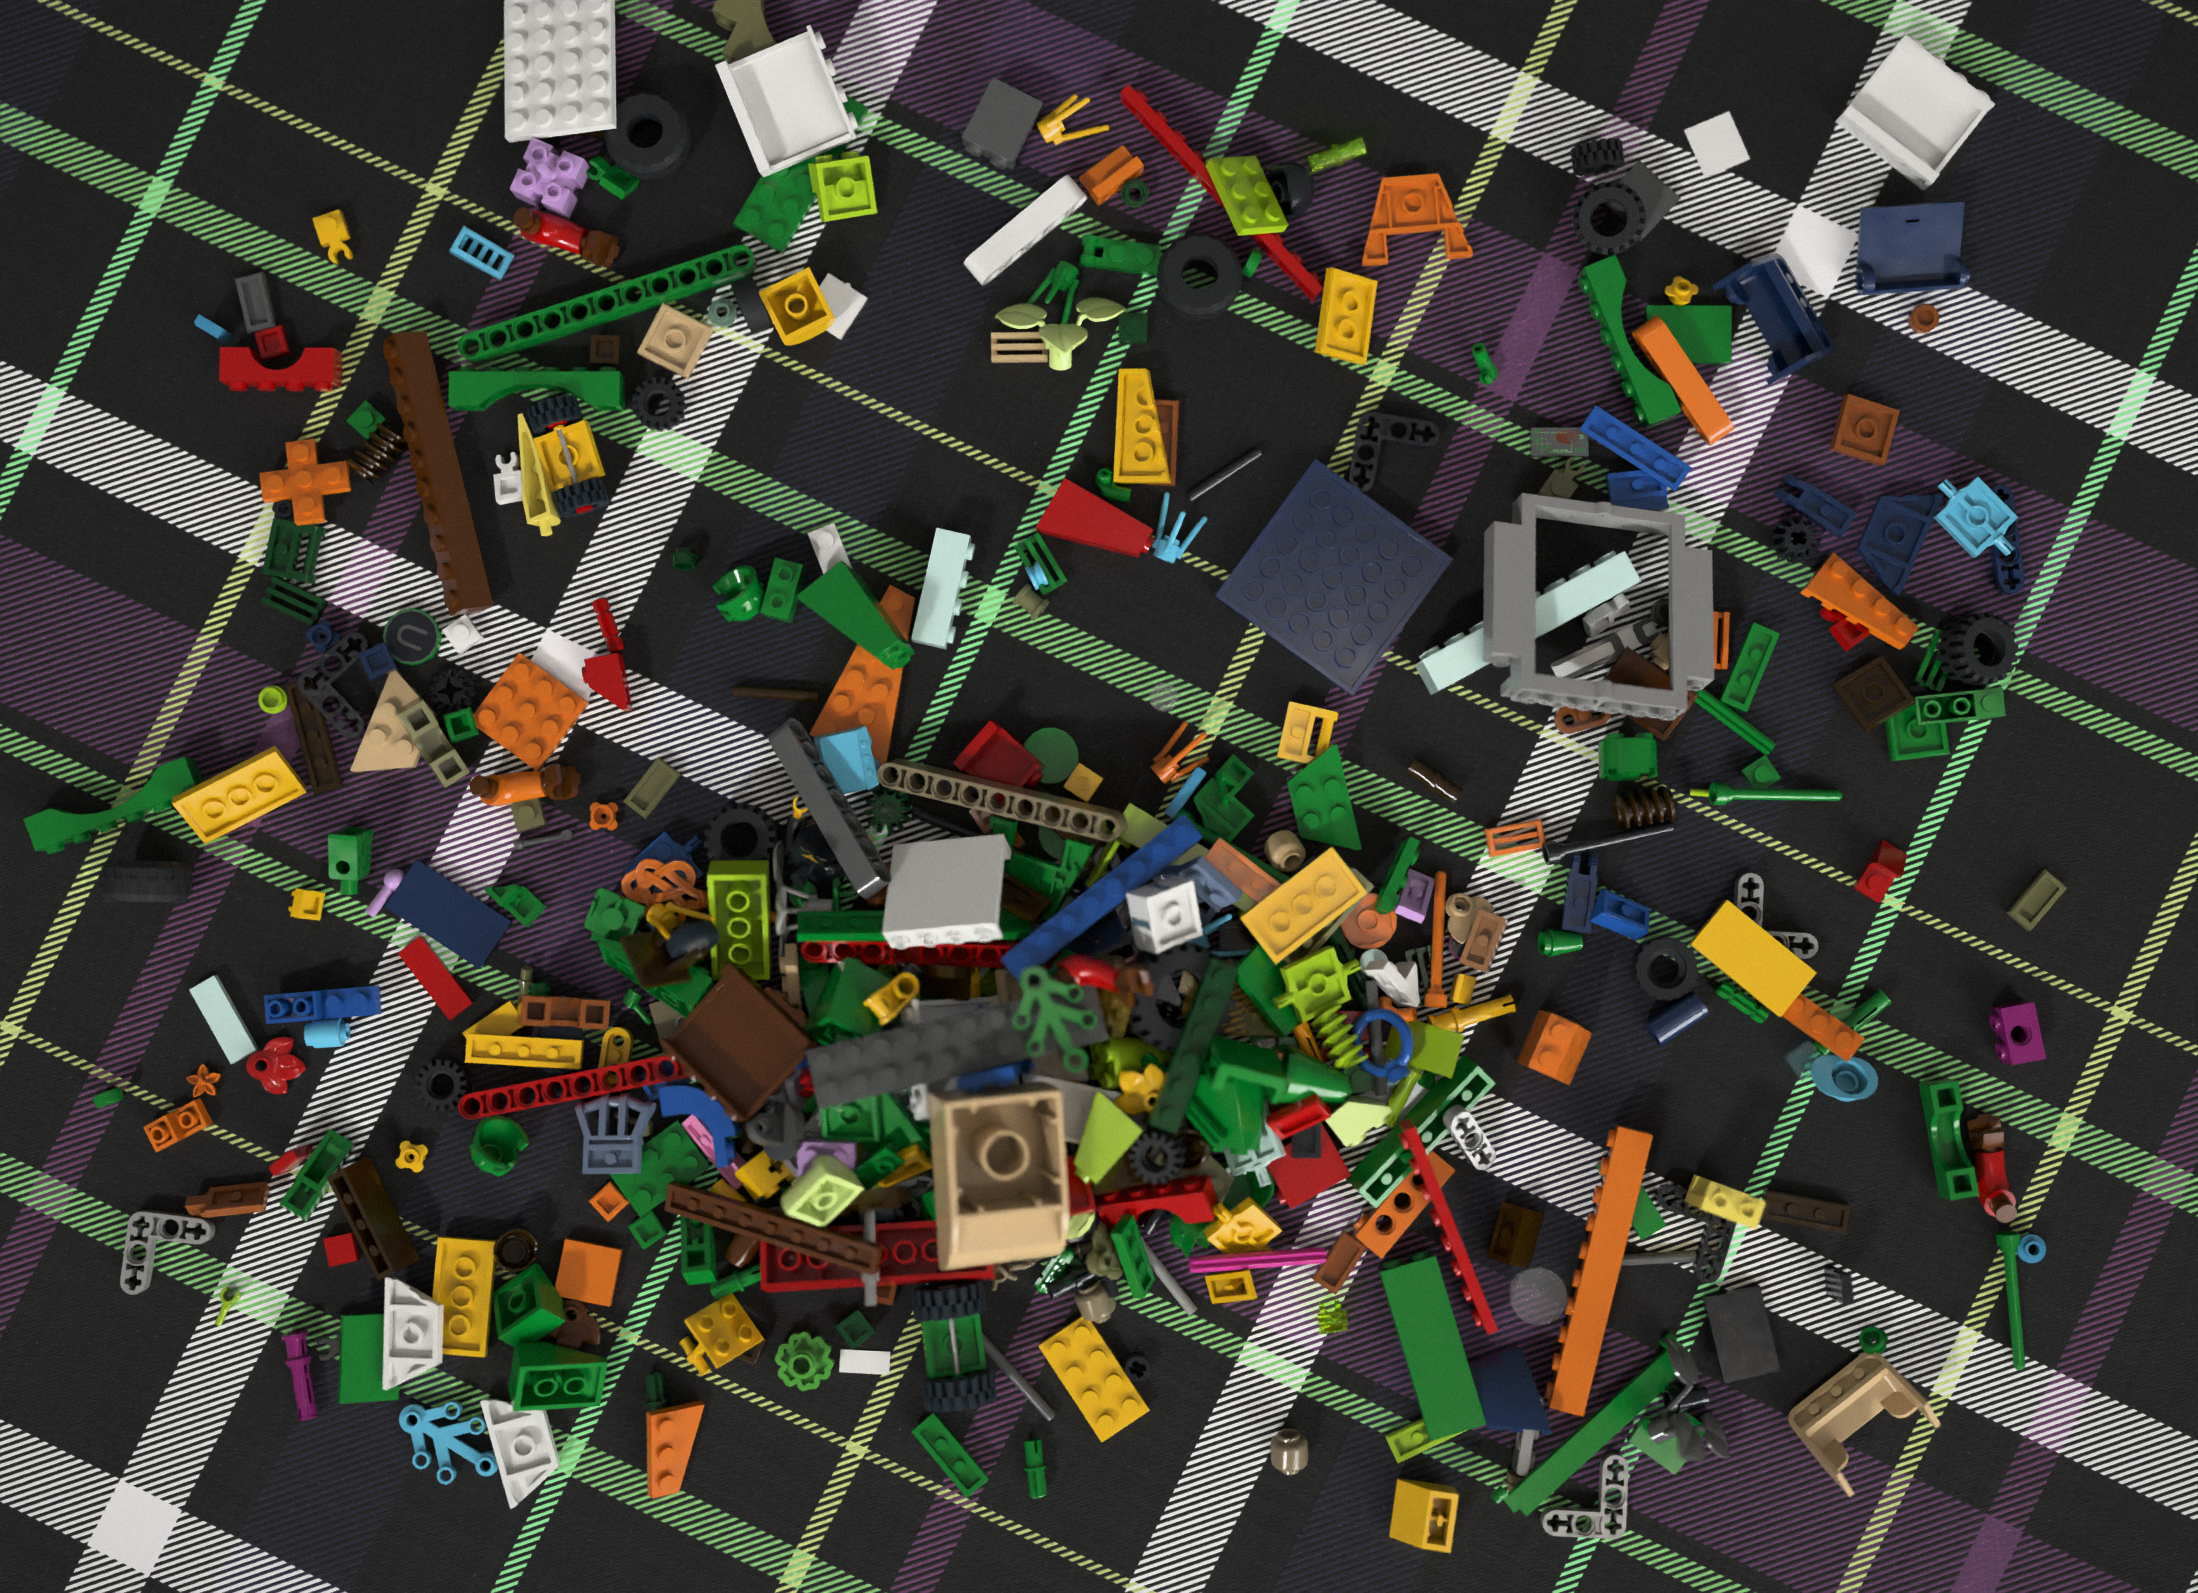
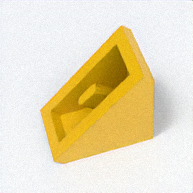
(1230, 1286)

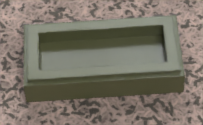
(652, 788)
(2036, 899)

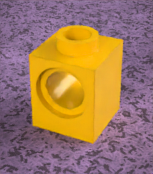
(1083, 783)

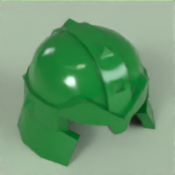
(743, 594)
(496, 1143)
(1186, 1235)

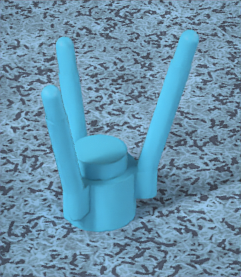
(1168, 547)
(1210, 928)

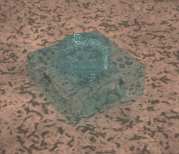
(1801, 1059)

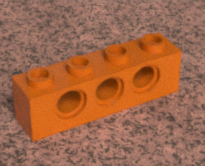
(1400, 1217)

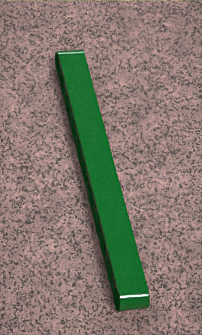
(594, 301)

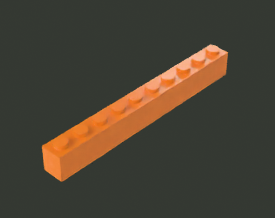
(1599, 1269)

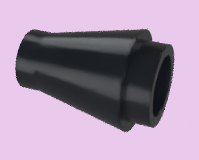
(1696, 1397)

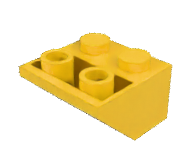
(1424, 1514)

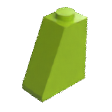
(1103, 1139)

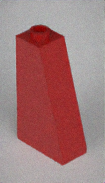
(1091, 521)

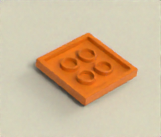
(529, 712)

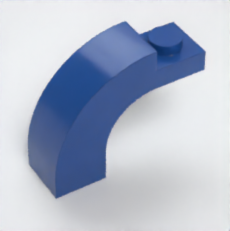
(692, 1100)

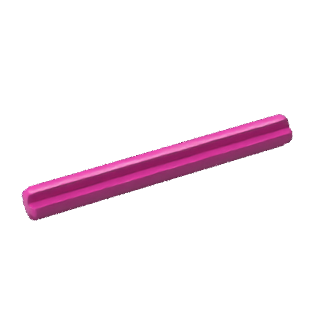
(1257, 1259)

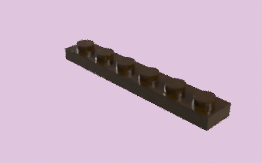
(866, 1201)

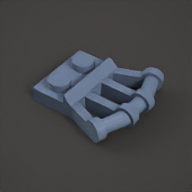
(1208, 883)
(613, 1152)

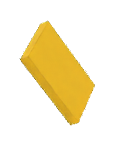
(1346, 316)

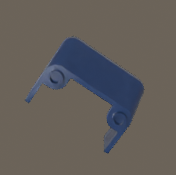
(1780, 314)

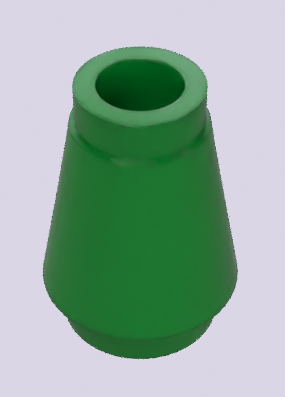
(1558, 942)

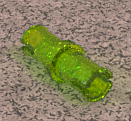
(1337, 155)

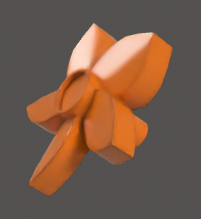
(204, 1081)

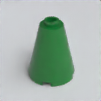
(1310, 1077)

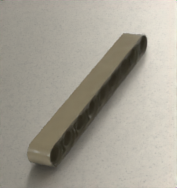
(1014, 796)

